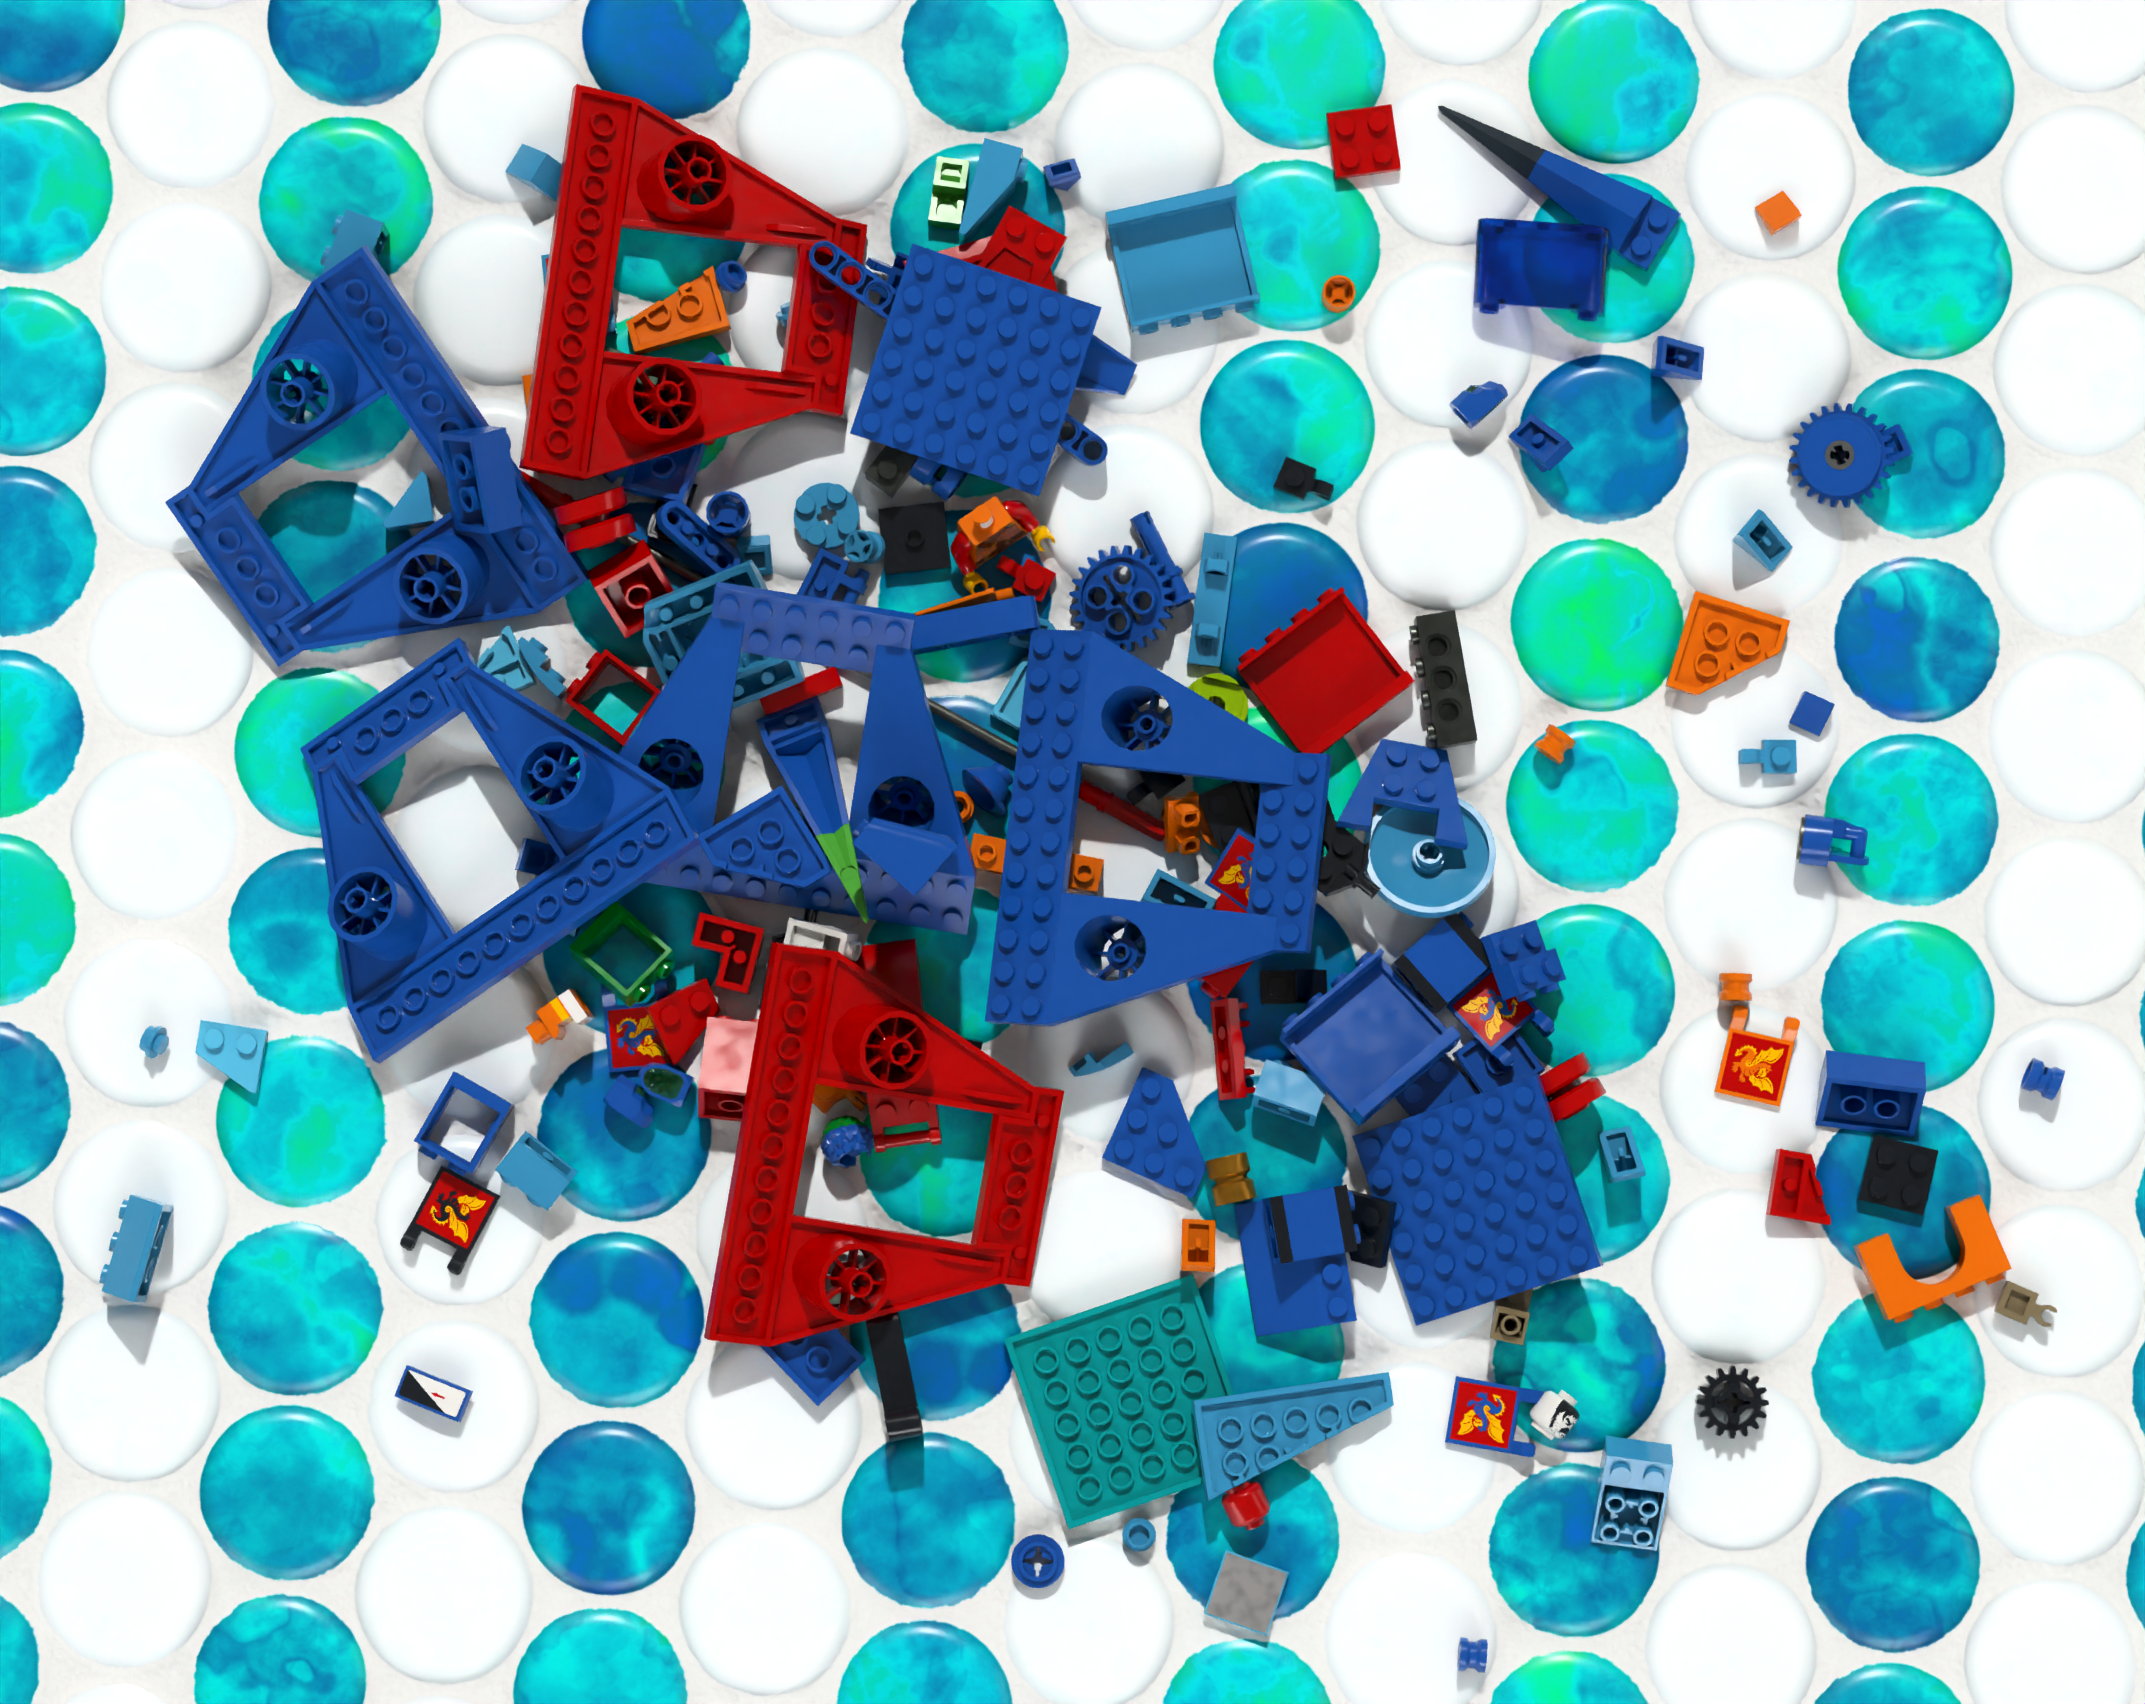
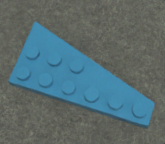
(1264, 1428)

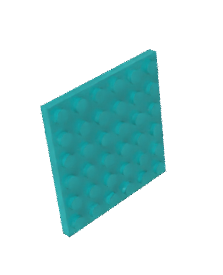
(1117, 1396)

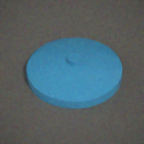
(1425, 876)

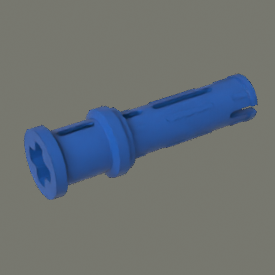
(1154, 545)

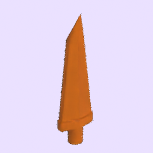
(982, 597)

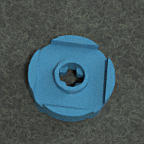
(809, 506)

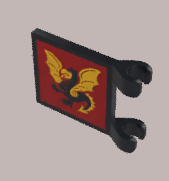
(453, 1213)

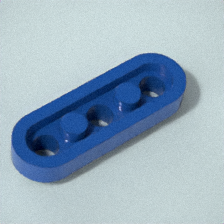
(690, 525)

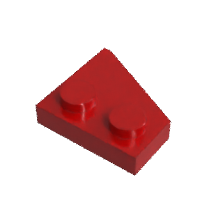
(1795, 1189)

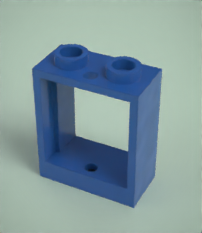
(481, 1094)

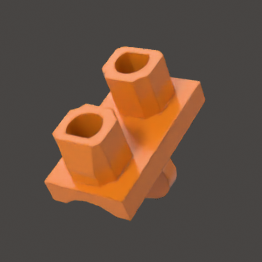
(1181, 823)

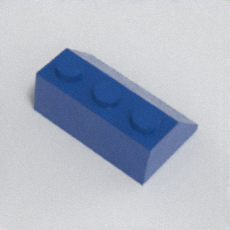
(480, 479)
(1870, 1093)

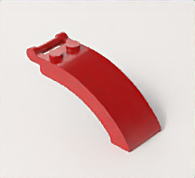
(899, 968)

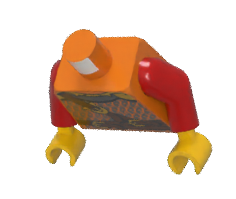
(990, 531)

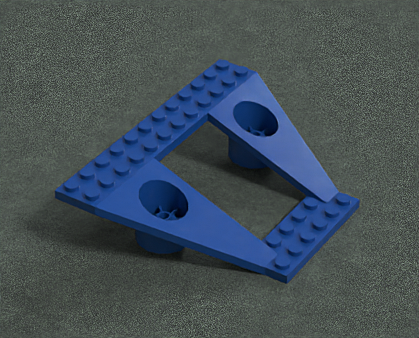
(365, 347)
(895, 745)
(607, 832)
(1053, 941)

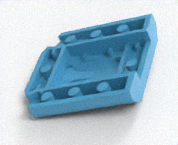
(678, 617)

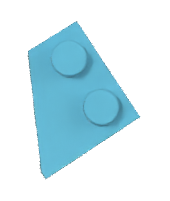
(507, 662)
(233, 1051)

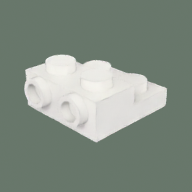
(828, 937)

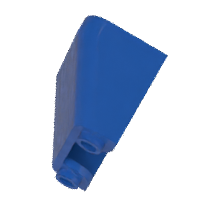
(903, 851)

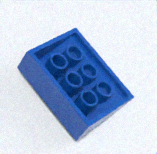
(1290, 1293)

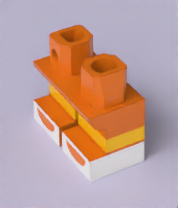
(557, 1015)

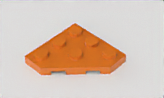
(1721, 643)

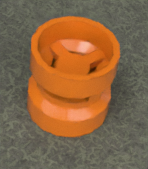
(1336, 289)

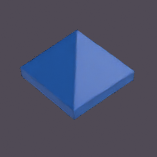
(1062, 174)

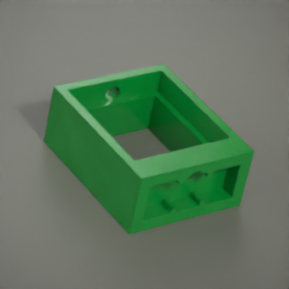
(601, 931)

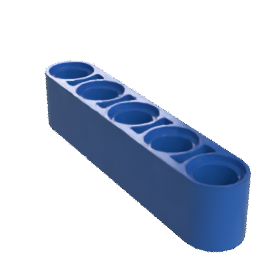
(975, 624)

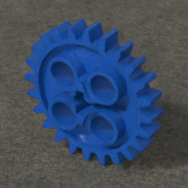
(1144, 578)

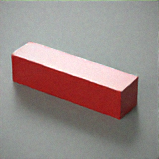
(812, 686)

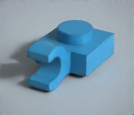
(1774, 756)

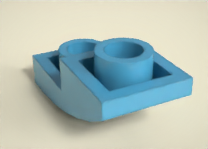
(537, 660)

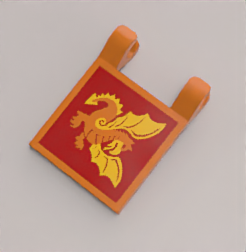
(1755, 1063)

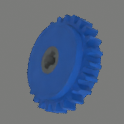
(1854, 434)

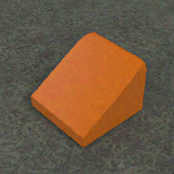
(1778, 212)

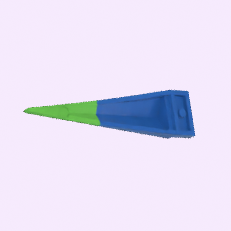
(807, 761)

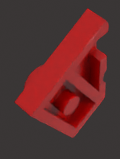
(682, 1017)

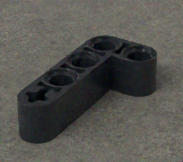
(894, 1377)

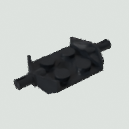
(1344, 862)

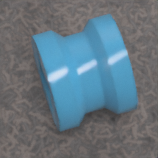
(856, 544)

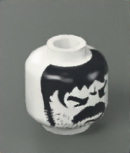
(1554, 1414)

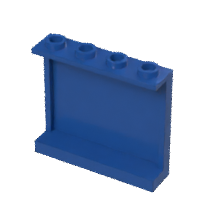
(1367, 1037)

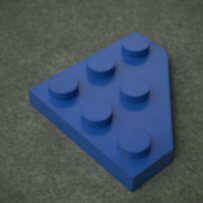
(767, 843)
(1156, 1136)

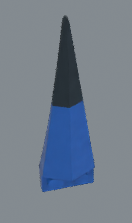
(1633, 217)

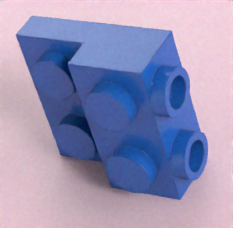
(1522, 962)

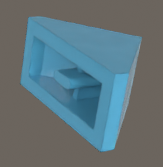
(536, 170)
(414, 508)
(1763, 541)
(1620, 1155)

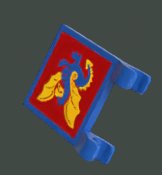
(1233, 869)
(1495, 1020)
(630, 1032)
(1486, 1415)

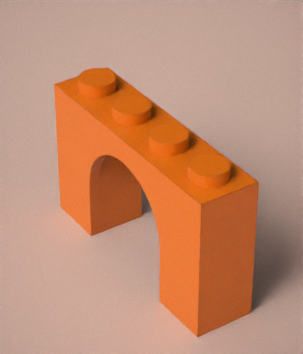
(1979, 1260)

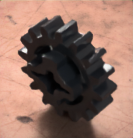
(1732, 1418)

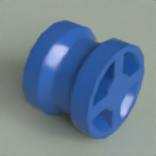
(1472, 1655)

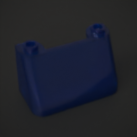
(1542, 266)

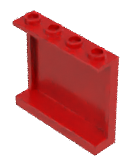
(1323, 673)

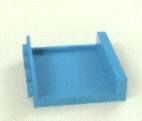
(1182, 259)

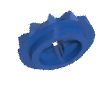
(1049, 1572)

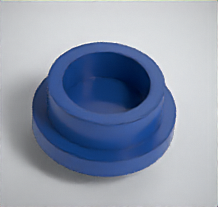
(731, 276)

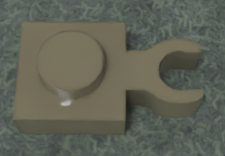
(2021, 1304)

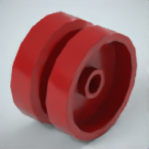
(595, 520)
(1564, 1092)

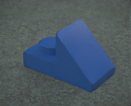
(1540, 443)

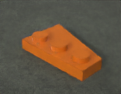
(682, 317)

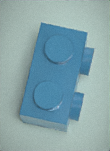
(1288, 1092)
(535, 1171)

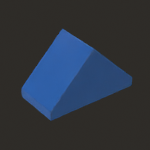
(1676, 359)

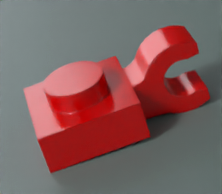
(1030, 578)

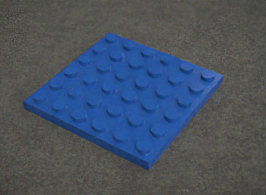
(975, 370)
(1479, 1199)

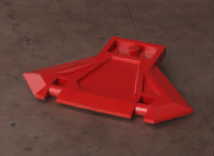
(1016, 249)

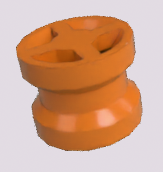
(1554, 744)
(1735, 987)

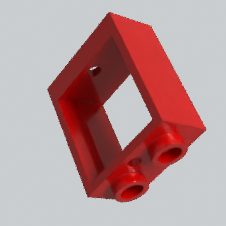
(596, 667)

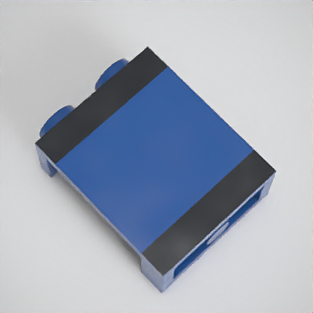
(1444, 961)
(1311, 1224)

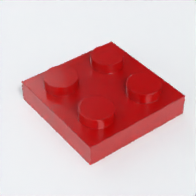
(1363, 141)

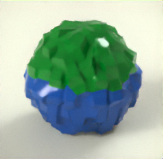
(846, 1139)

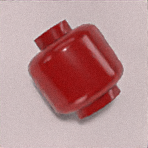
(1246, 1505)

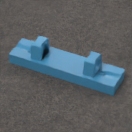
(1212, 600)

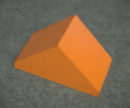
(1198, 1245)

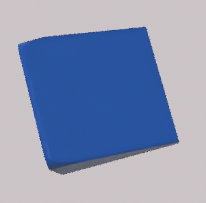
(1811, 713)

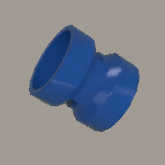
(2042, 1079)

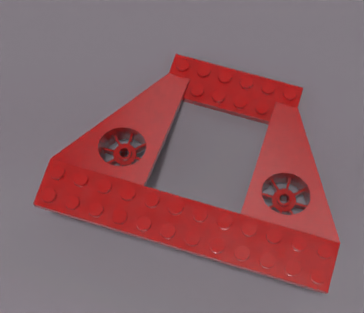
(612, 179)
(776, 1262)

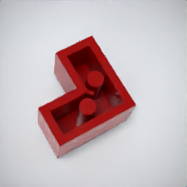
(738, 944)

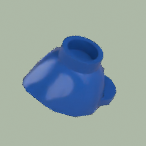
(988, 787)

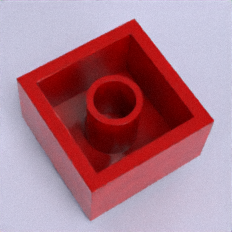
(628, 583)

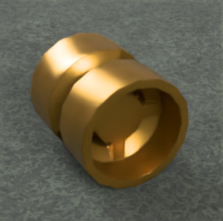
(1231, 1179)

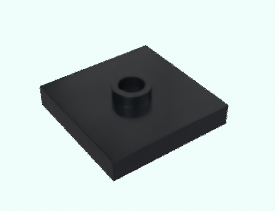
(915, 538)

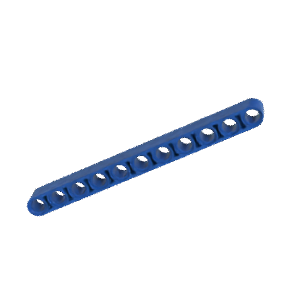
(870, 280)

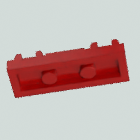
(1230, 1049)

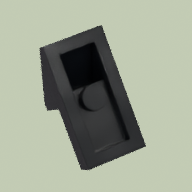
(1292, 986)

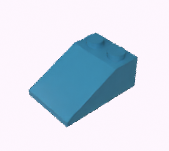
(994, 182)

